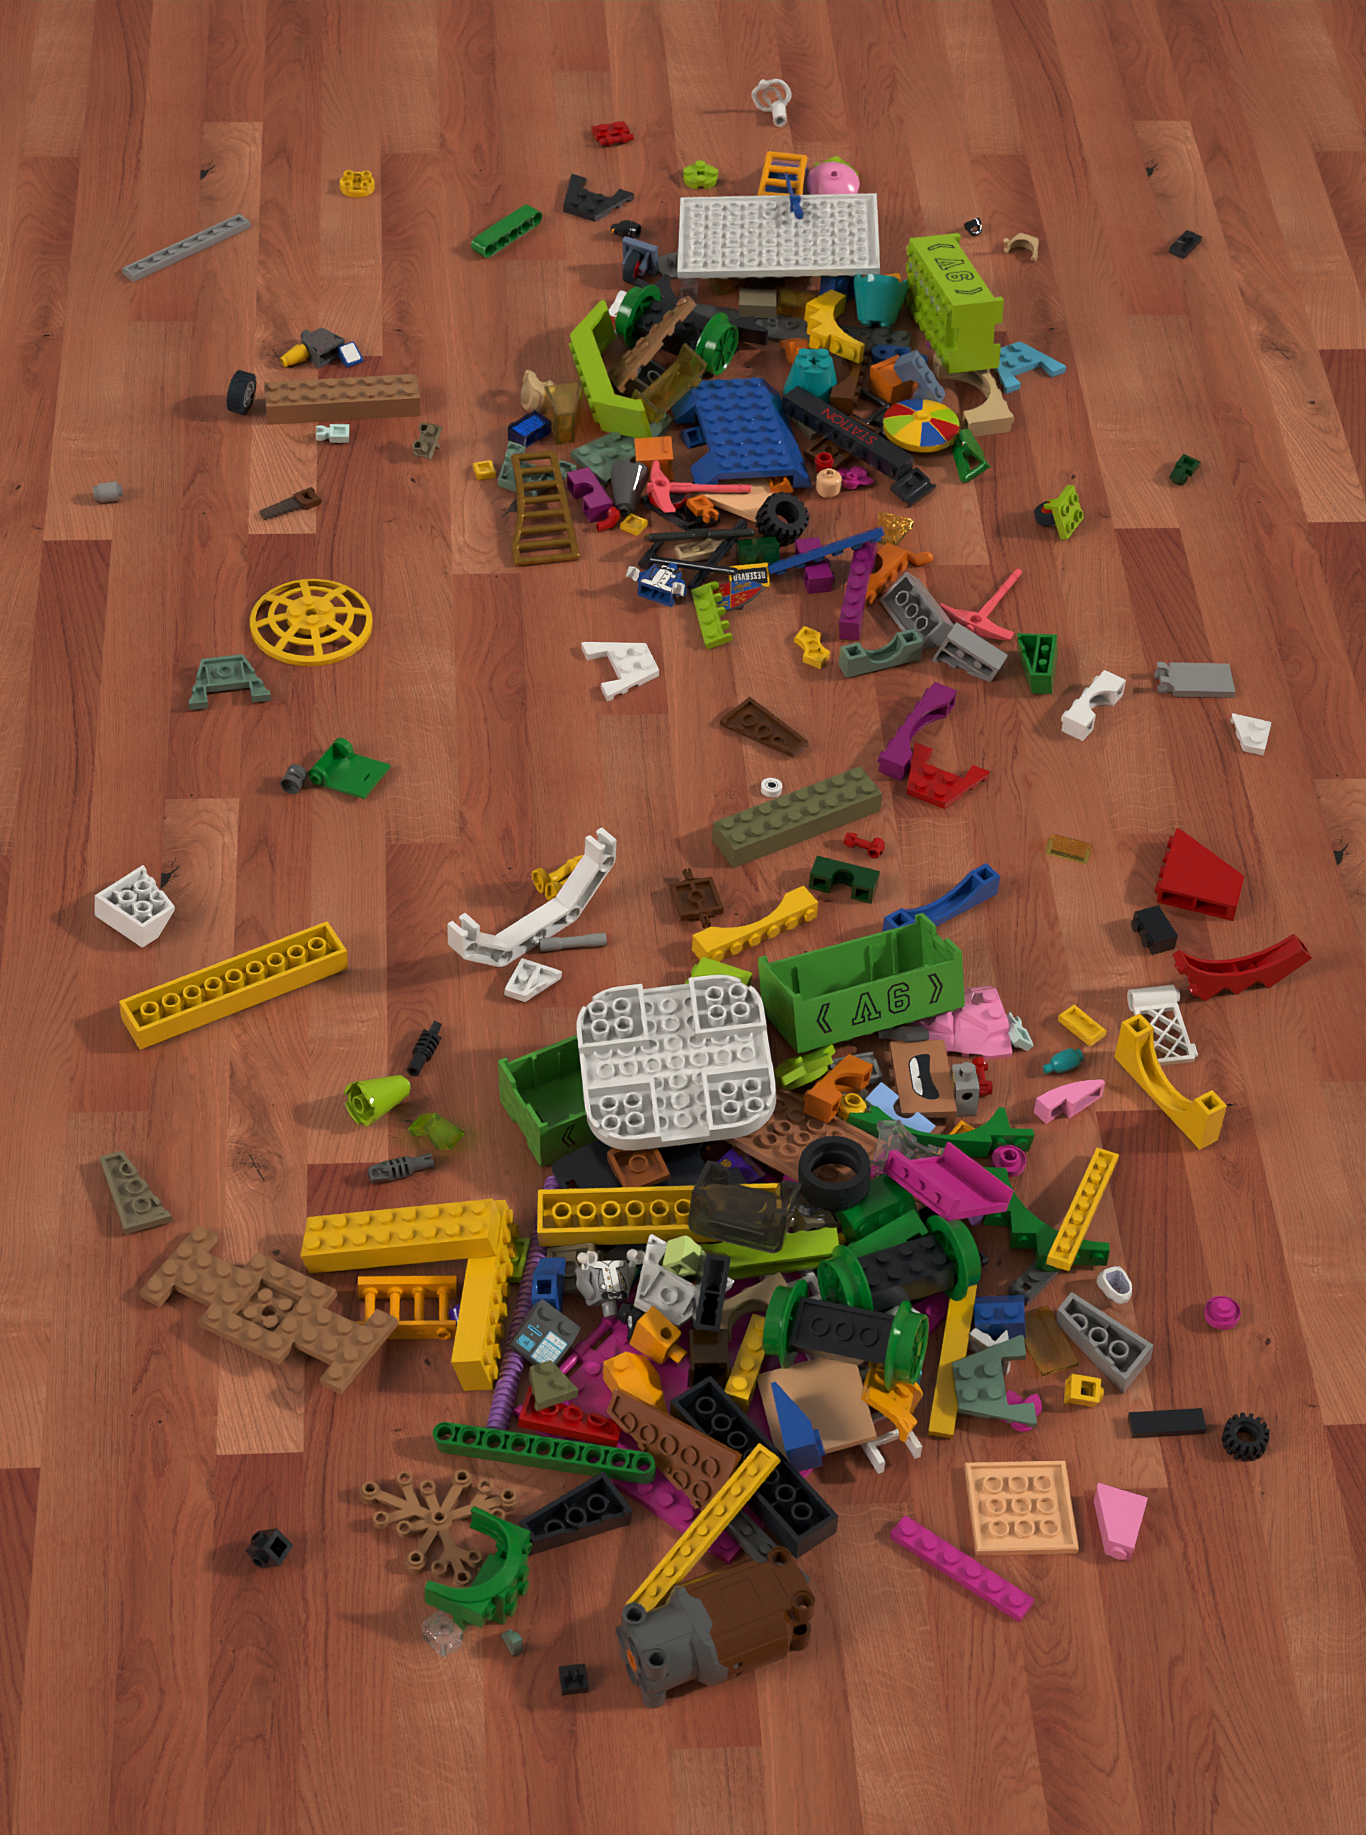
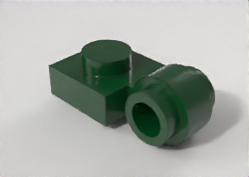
(1184, 467)

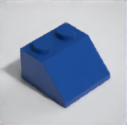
(999, 1314)

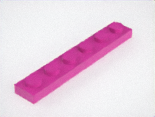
(962, 1568)

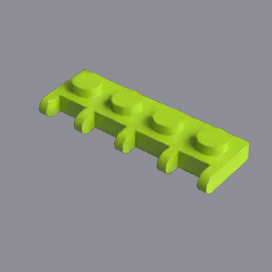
(709, 615)

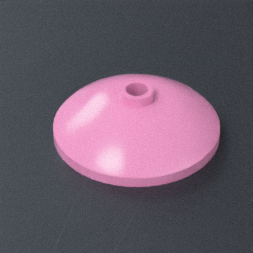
(822, 179)

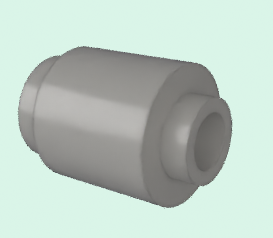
(107, 492)

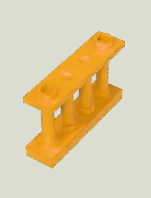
(412, 1287)

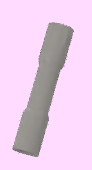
(558, 943)

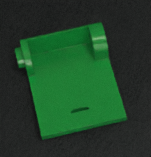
(346, 771)

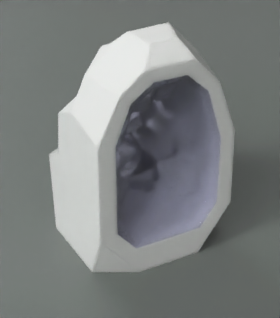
(1115, 1284)

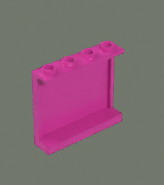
(950, 1183)

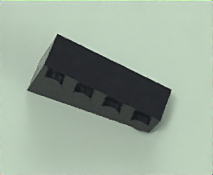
(577, 1515)

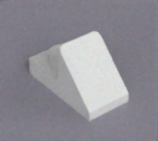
(980, 1341)

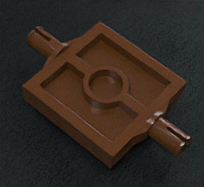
(696, 898)

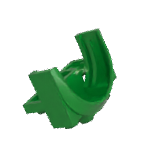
(498, 1582)

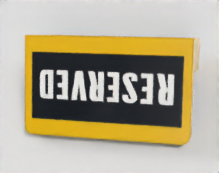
(753, 572)

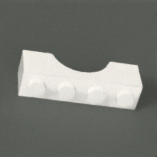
(1104, 691)

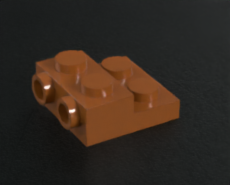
(637, 1167)

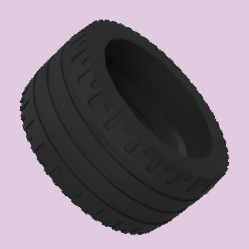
(834, 1151)

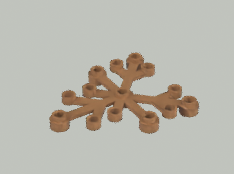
(411, 1508)

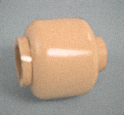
(828, 483)

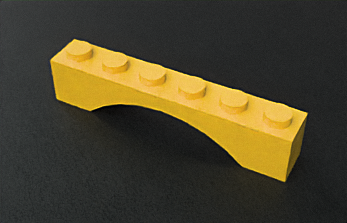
(719, 943)

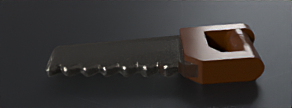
(294, 503)

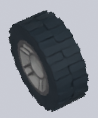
(241, 392)

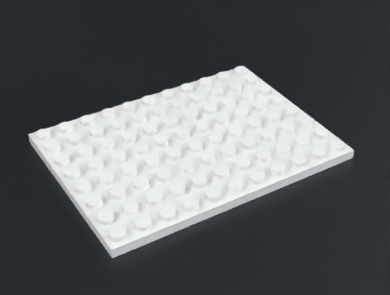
(766, 239)

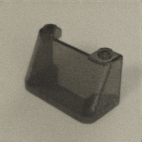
(741, 1212)

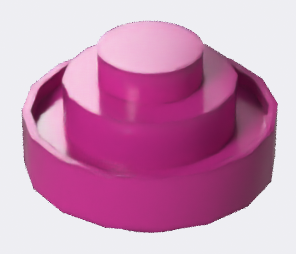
(1010, 1158)
(1222, 1312)

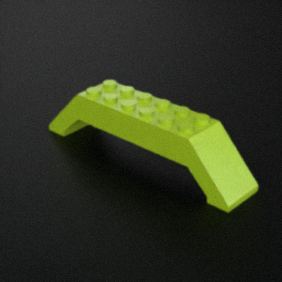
(610, 410)

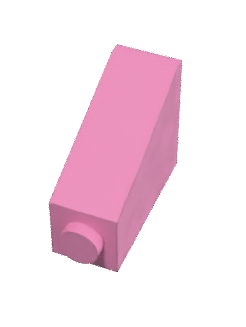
(1118, 1519)

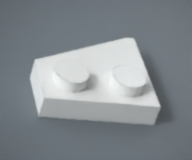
(1252, 733)
(530, 980)

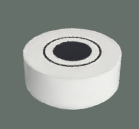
(771, 787)

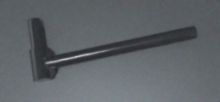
(650, 558)

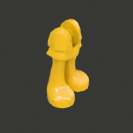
(549, 882)

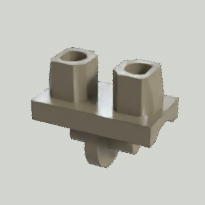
(427, 441)

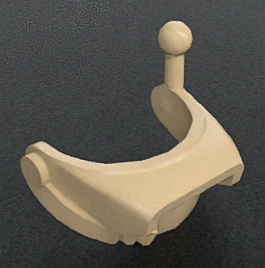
(1025, 241)

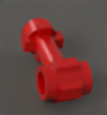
(873, 848)
(985, 1086)

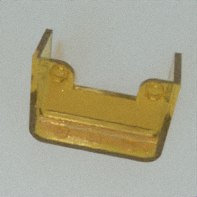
(672, 384)

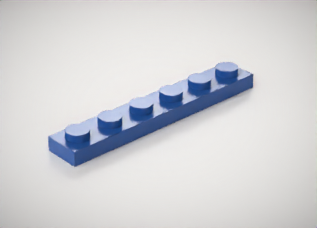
(817, 554)

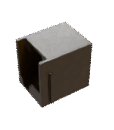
(708, 1357)

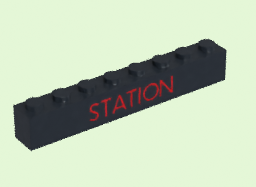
(847, 433)

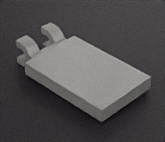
(1195, 679)

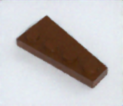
(764, 727)

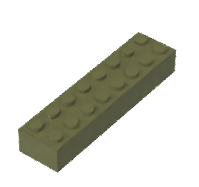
(796, 816)

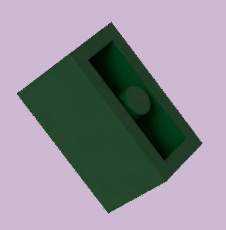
(757, 550)

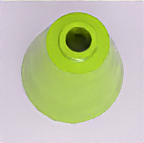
(375, 1097)

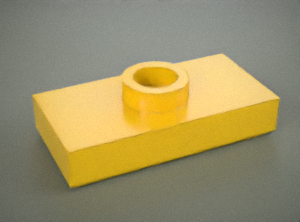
(1082, 1025)

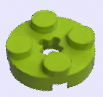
(700, 175)

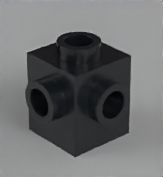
(268, 1548)

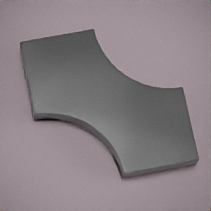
(904, 1033)

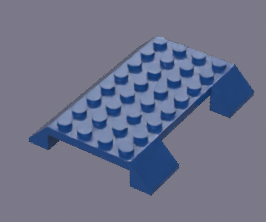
(742, 431)

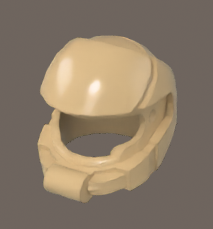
(533, 392)

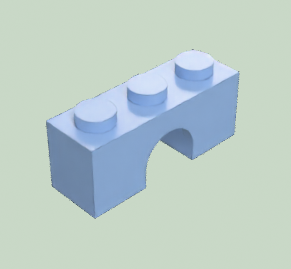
(886, 1099)

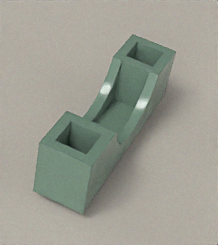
(902, 649)

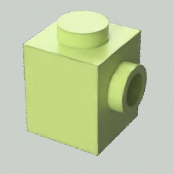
(682, 1256)

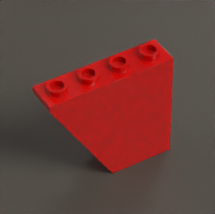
(1197, 879)

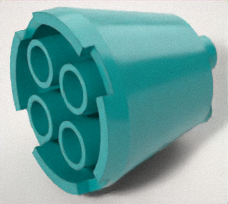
(879, 299)
(813, 372)

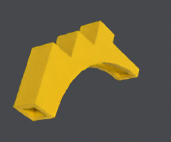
(824, 331)

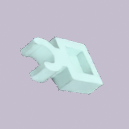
(336, 433)
(1018, 1035)

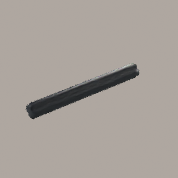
(717, 556)

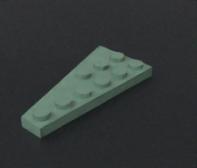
(613, 447)

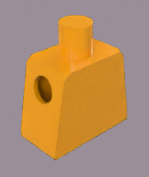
(658, 1338)

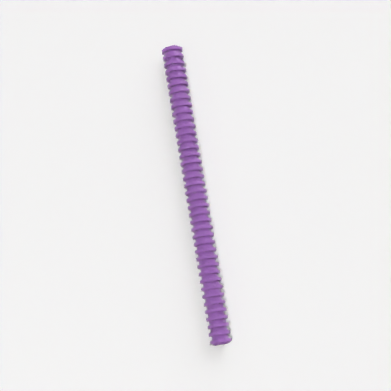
(512, 1362)

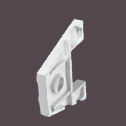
(630, 661)
(664, 1289)

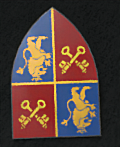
(738, 593)

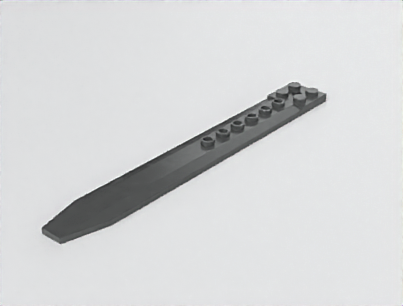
(789, 327)

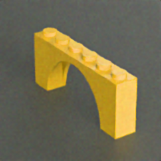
(1136, 1053)

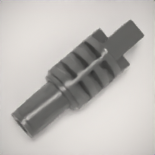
(399, 1168)

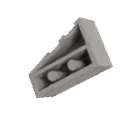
(970, 653)

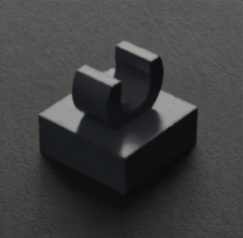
(573, 1679)

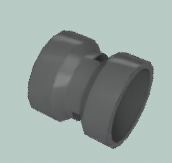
(293, 779)

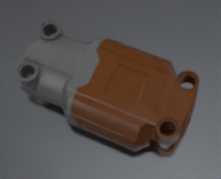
(717, 1626)

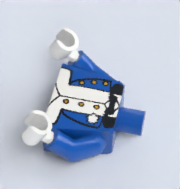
(659, 583)

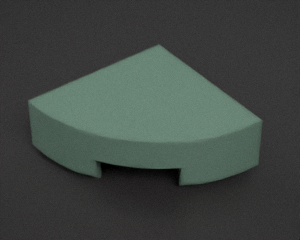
(513, 1642)

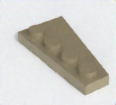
(133, 1199)

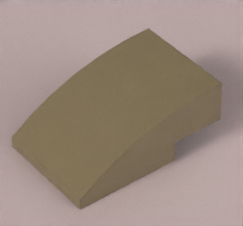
(757, 302)

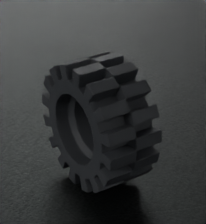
(1242, 1448)

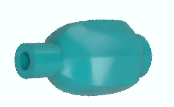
(1064, 1061)

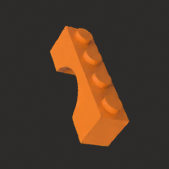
(889, 563)
(825, 1097)

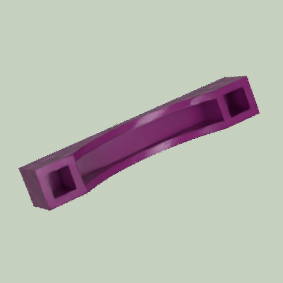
(856, 589)
(935, 705)

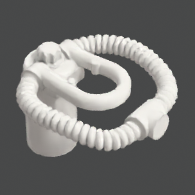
(778, 107)

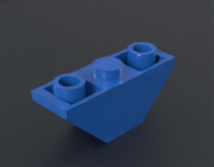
(549, 1282)

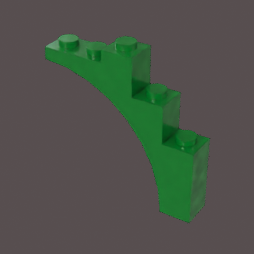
(1029, 1232)

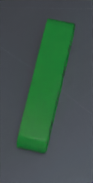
(506, 231)

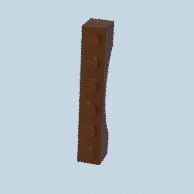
(846, 393)

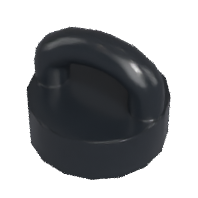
(972, 224)

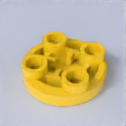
(357, 184)

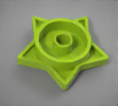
(804, 1068)

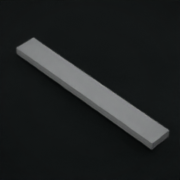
(186, 247)

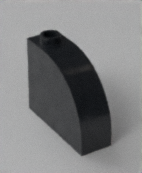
(710, 1289)

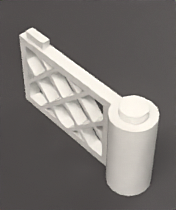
(1163, 999)

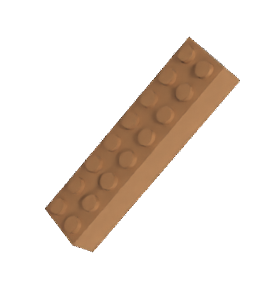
(342, 399)

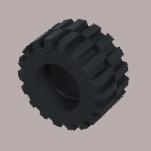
(790, 509)

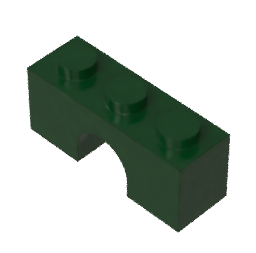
(830, 872)

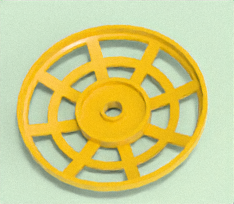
(313, 625)

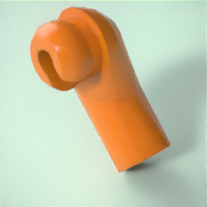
(920, 558)

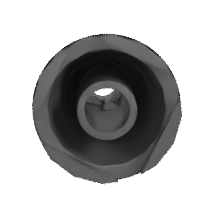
(628, 484)

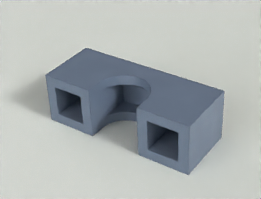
(913, 367)

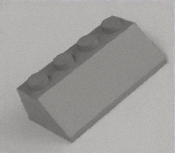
(915, 607)

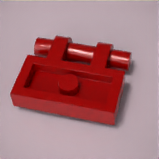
(612, 133)

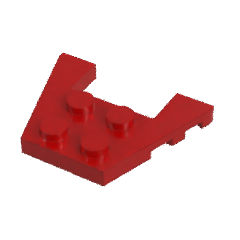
(937, 785)

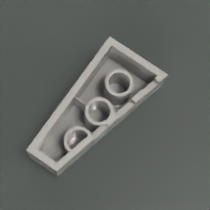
(1105, 1341)

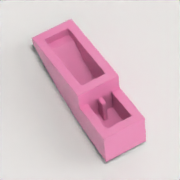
(1068, 1099)

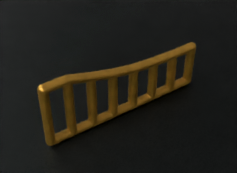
(522, 515)

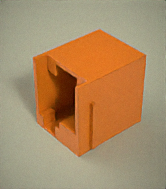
(887, 384)
(654, 449)

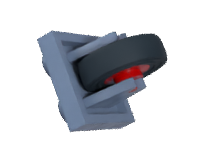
(638, 259)

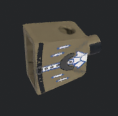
(809, 1218)

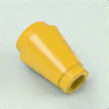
(295, 355)

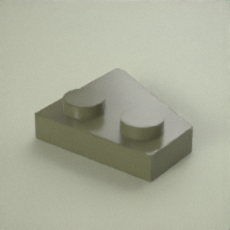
(550, 1385)

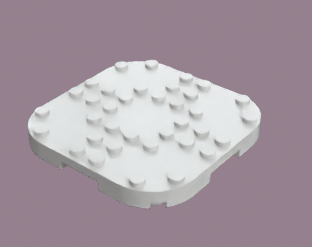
(675, 1063)

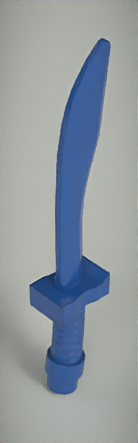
(794, 200)

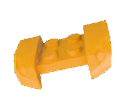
(893, 1404)

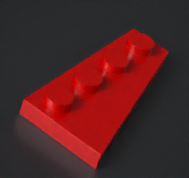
(569, 1422)

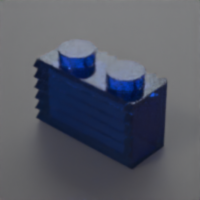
(529, 429)

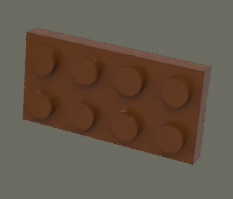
(838, 454)

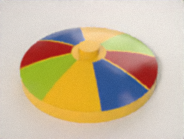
(921, 425)

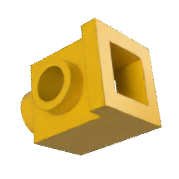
(1090, 1385)

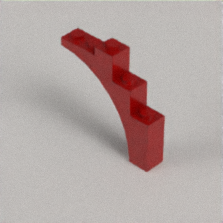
(1239, 973)

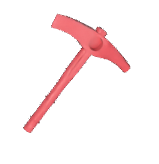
(660, 488)
(978, 622)

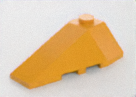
(636, 1376)

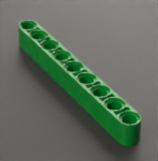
(535, 1444)

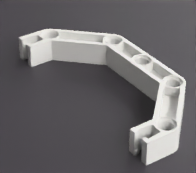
(545, 920)

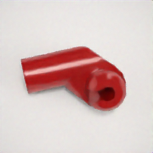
(611, 520)

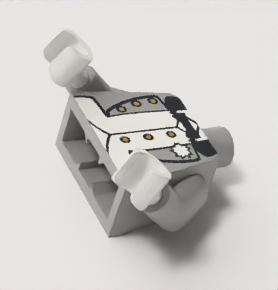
(606, 1281)

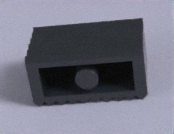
(1154, 929)

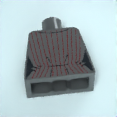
(321, 346)

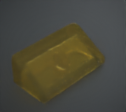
(1069, 848)

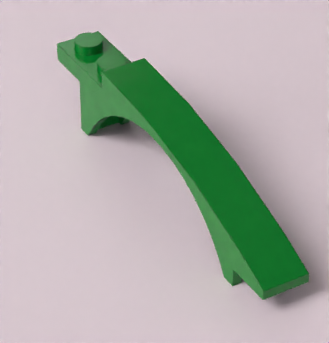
(973, 1143)

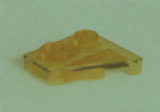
(894, 527)

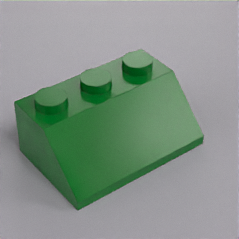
(882, 1204)

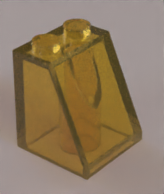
(564, 410)

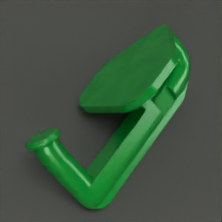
(962, 452)

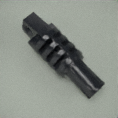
(424, 1048)

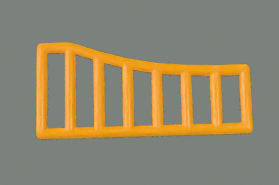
(767, 167)

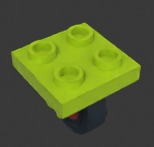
(1061, 512)

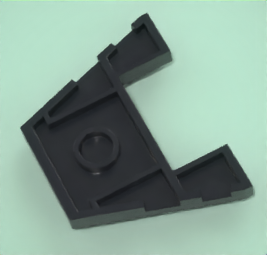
(589, 204)
(683, 516)

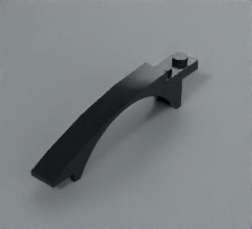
(747, 328)

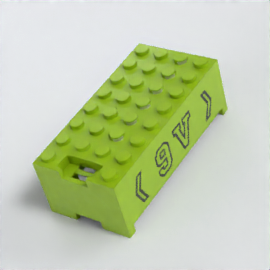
(952, 304)

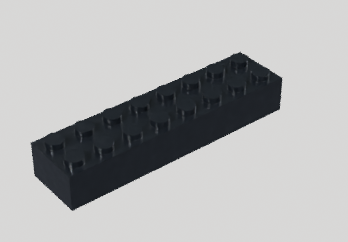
(785, 1498)

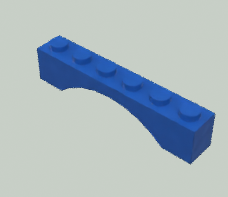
(972, 890)

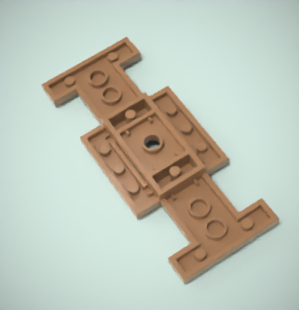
(240, 1300)

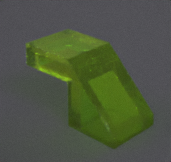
(439, 1130)

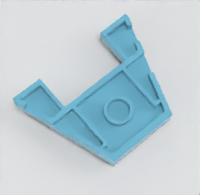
(1022, 358)

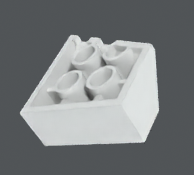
(135, 907)

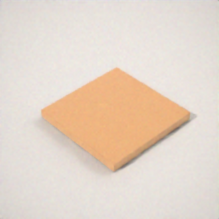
(741, 504)
(828, 1396)
(1020, 1508)

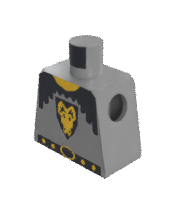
(965, 1081)

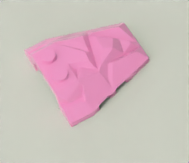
(973, 1029)

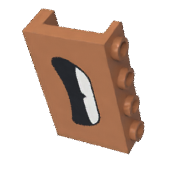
(921, 1079)

